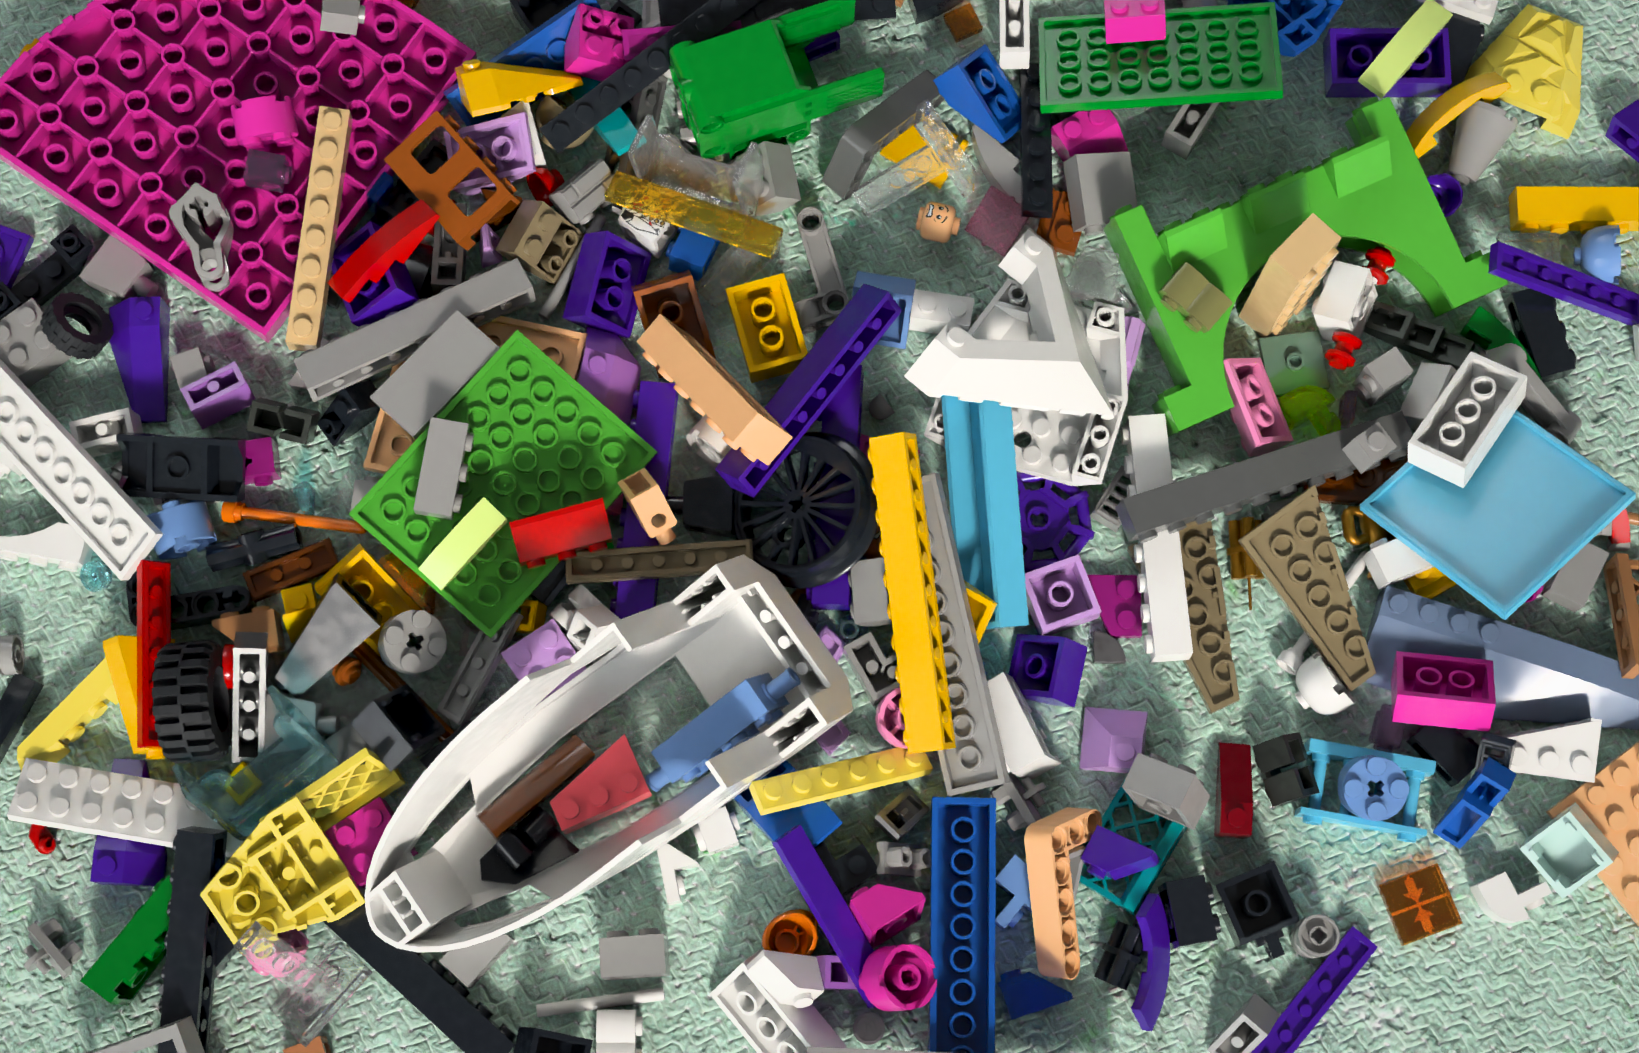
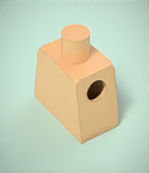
(649, 506)

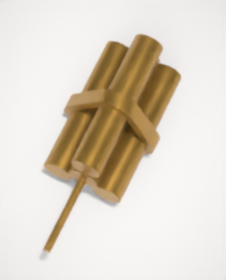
(1240, 561)

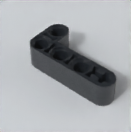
(194, 603)

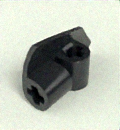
(526, 850)

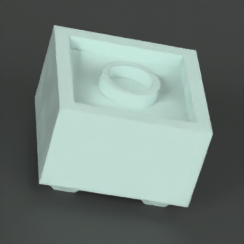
(1569, 850)

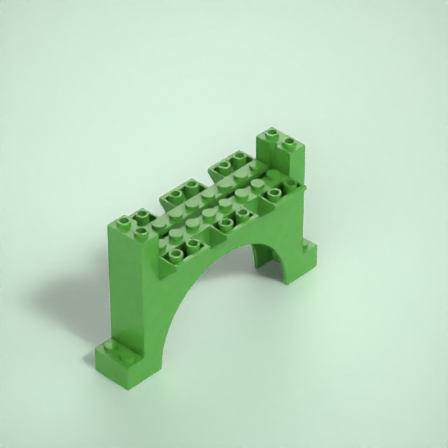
(1363, 193)

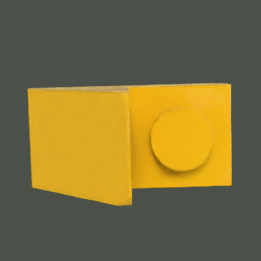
(298, 605)

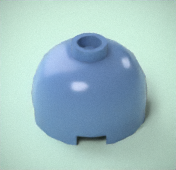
(1600, 254)

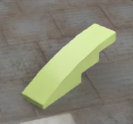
(1405, 48)

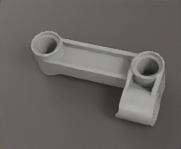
(814, 311)
(1538, 400)

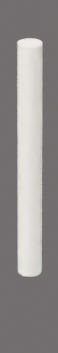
(600, 1002)

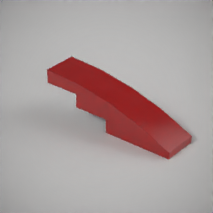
(390, 243)

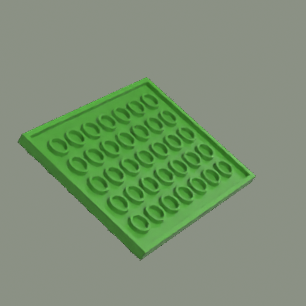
(533, 452)

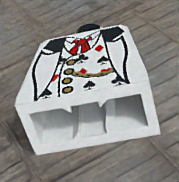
(644, 230)

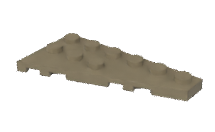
(1306, 574)
(1211, 660)

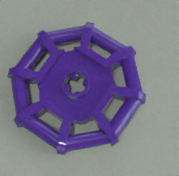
(1056, 519)

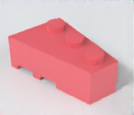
(601, 789)

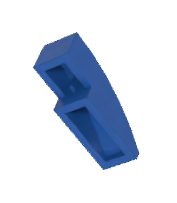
(1475, 803)

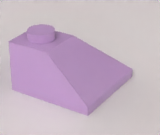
(1112, 739)

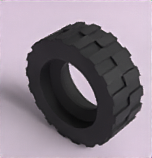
(68, 338)

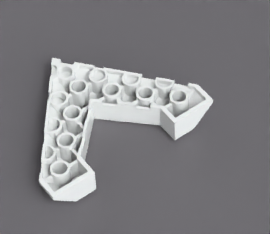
(1033, 375)

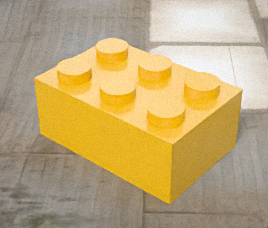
(767, 327)

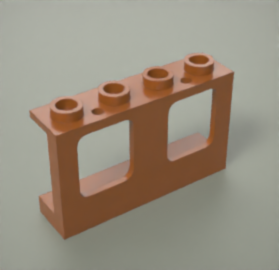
(437, 186)

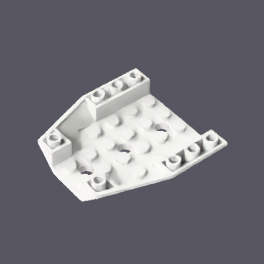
(1062, 445)

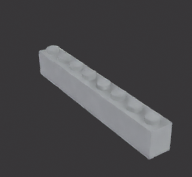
(402, 332)

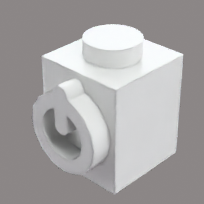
(717, 831)

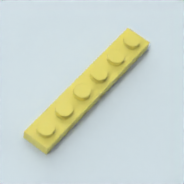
(838, 779)

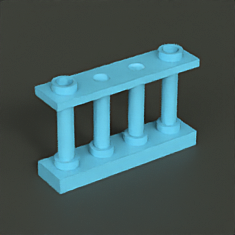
(1413, 767)

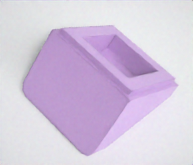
(487, 245)

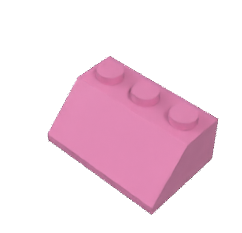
(1256, 407)

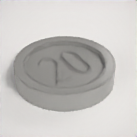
(868, 1028)

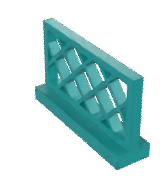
(1144, 880)

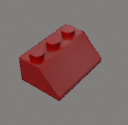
(561, 533)

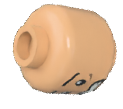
(937, 222)

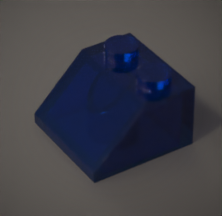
(1027, 994)

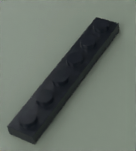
(1034, 148)

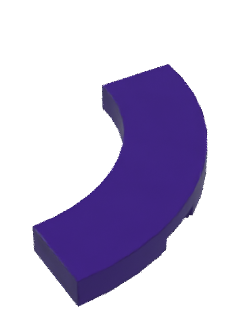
(1154, 981)

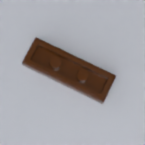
(291, 570)

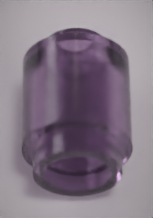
(1385, 733)

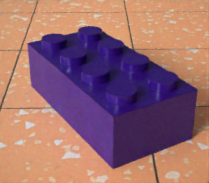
(1352, 50)

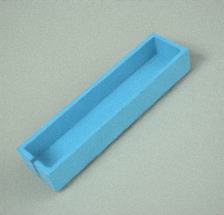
(986, 504)

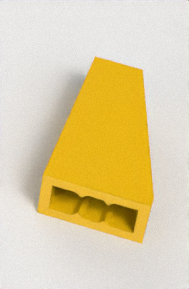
(122, 663)

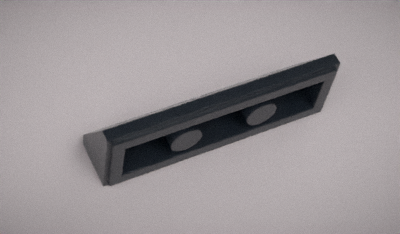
(14, 708)

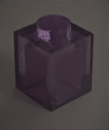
(267, 171)

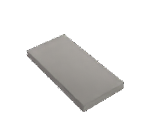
(434, 374)

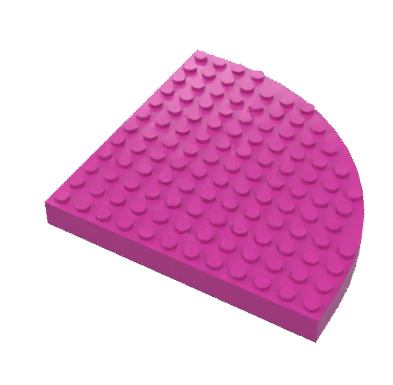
(136, 109)

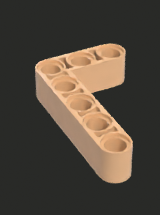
(1051, 887)

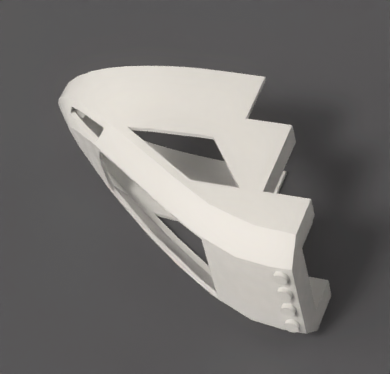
(722, 631)

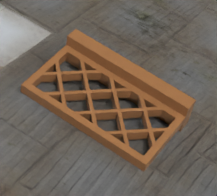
(1624, 611)

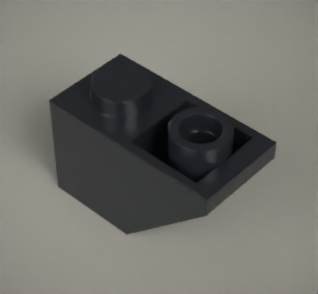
(349, 412)

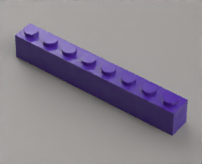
(817, 381)
(842, 419)
(656, 425)

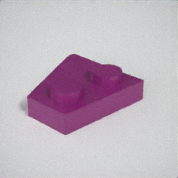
(1119, 604)

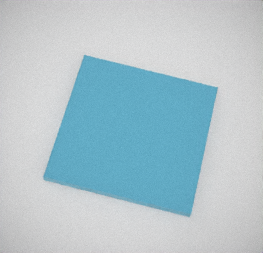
(1513, 520)

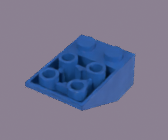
(815, 818)

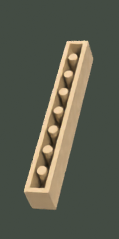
(319, 229)

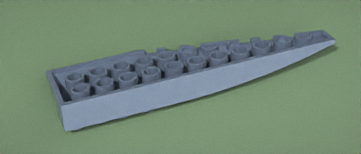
(1532, 673)

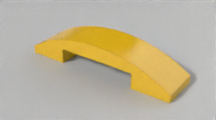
(1451, 104)

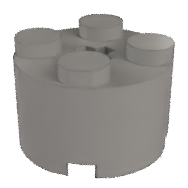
(428, 650)

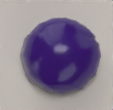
(1447, 192)

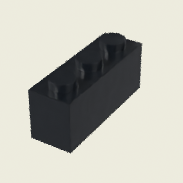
(1541, 333)

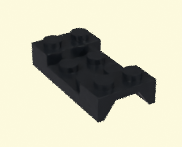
(182, 467)

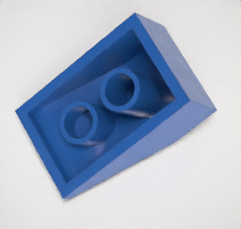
(982, 94)

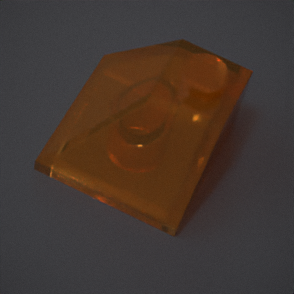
(415, 586)

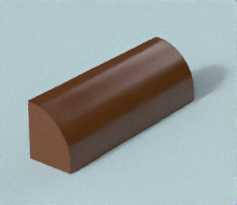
(536, 787)

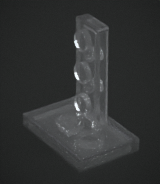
(920, 167)
(314, 987)

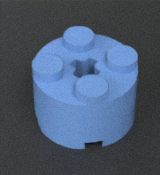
(183, 528)
(1391, 787)

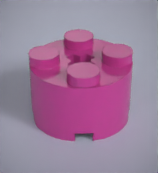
(264, 122)
(898, 977)

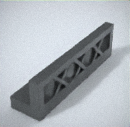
(645, 102)

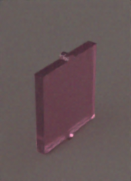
(997, 221)

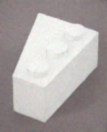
(1558, 750)

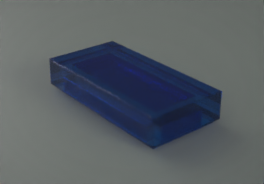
(379, 191)

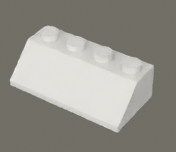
(766, 1022)

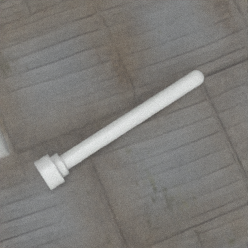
(1292, 658)

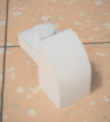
(1501, 901)

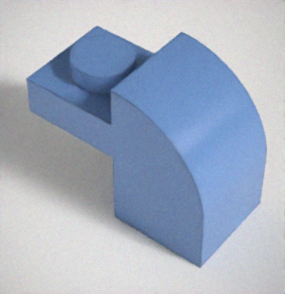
(1015, 882)

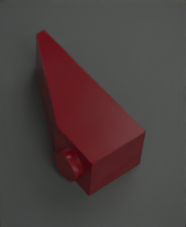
(1233, 791)

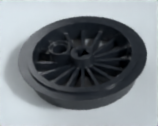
(858, 535)

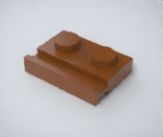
(1059, 229)

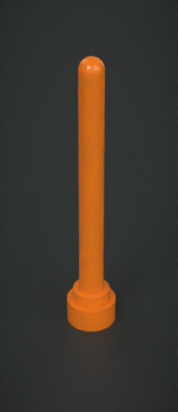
(237, 511)

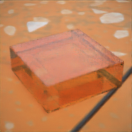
(963, 22)

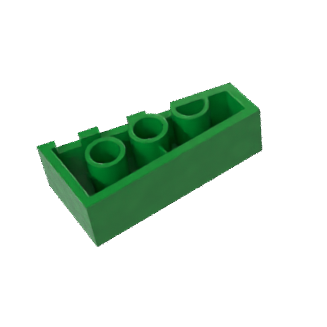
(134, 952)

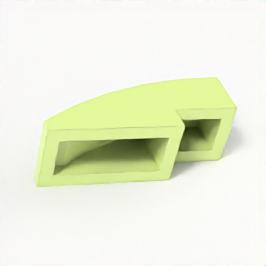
(463, 543)

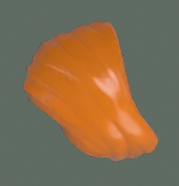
(782, 933)

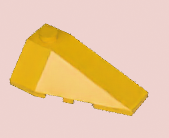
(492, 86)

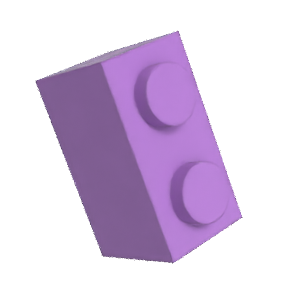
(218, 395)

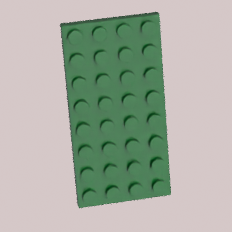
(1206, 58)

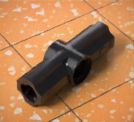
(254, 547)

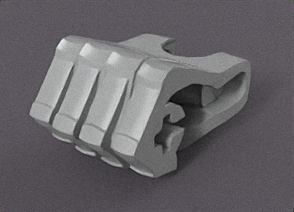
(206, 253)

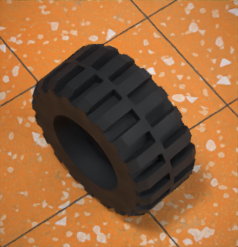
(192, 702)

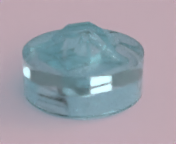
(96, 576)

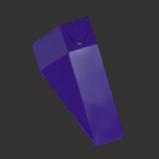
(142, 354)
(123, 860)

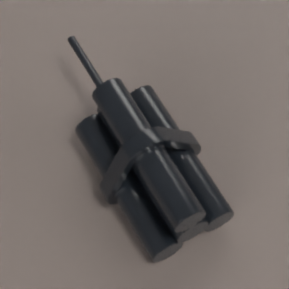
(1121, 955)

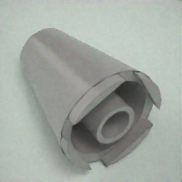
(1477, 140)

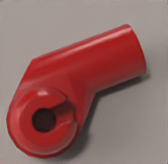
(42, 839)

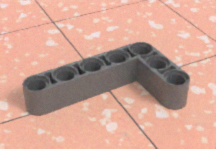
(875, 132)

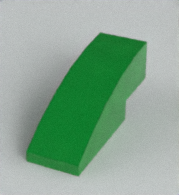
(1491, 333)

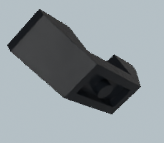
(51, 274)

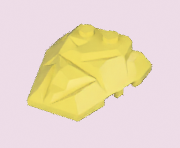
(1543, 65)
(282, 877)

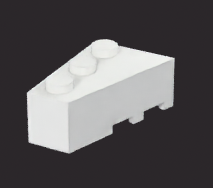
(1019, 736)

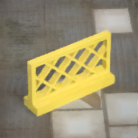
(349, 795)

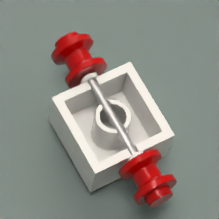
(1347, 303)

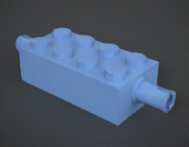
(721, 727)

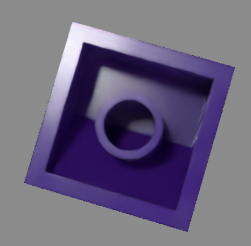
(1048, 668)

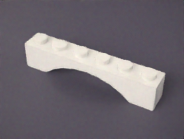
(54, 544)

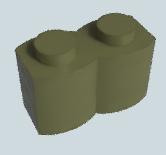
(1194, 298)

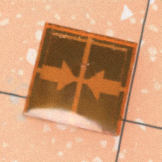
(1419, 904)

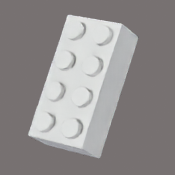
(1467, 419)

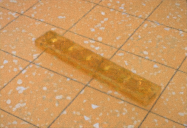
(693, 214)

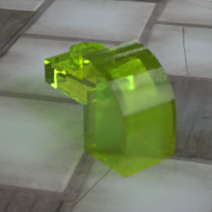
(1310, 404)

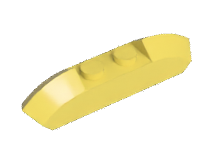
(68, 719)

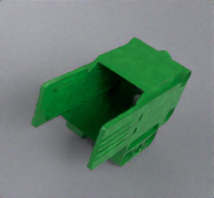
(760, 82)

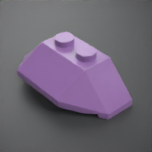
(609, 372)

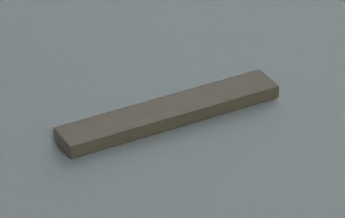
(652, 561)

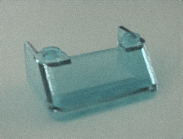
(268, 780)

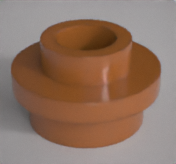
(347, 671)

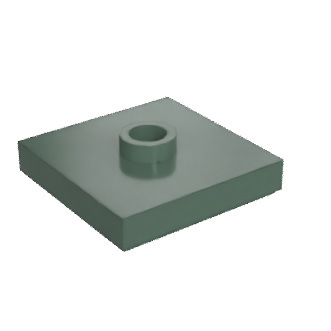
(1294, 361)

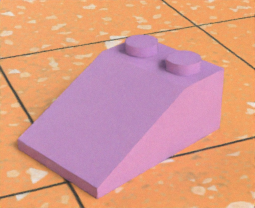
(505, 143)

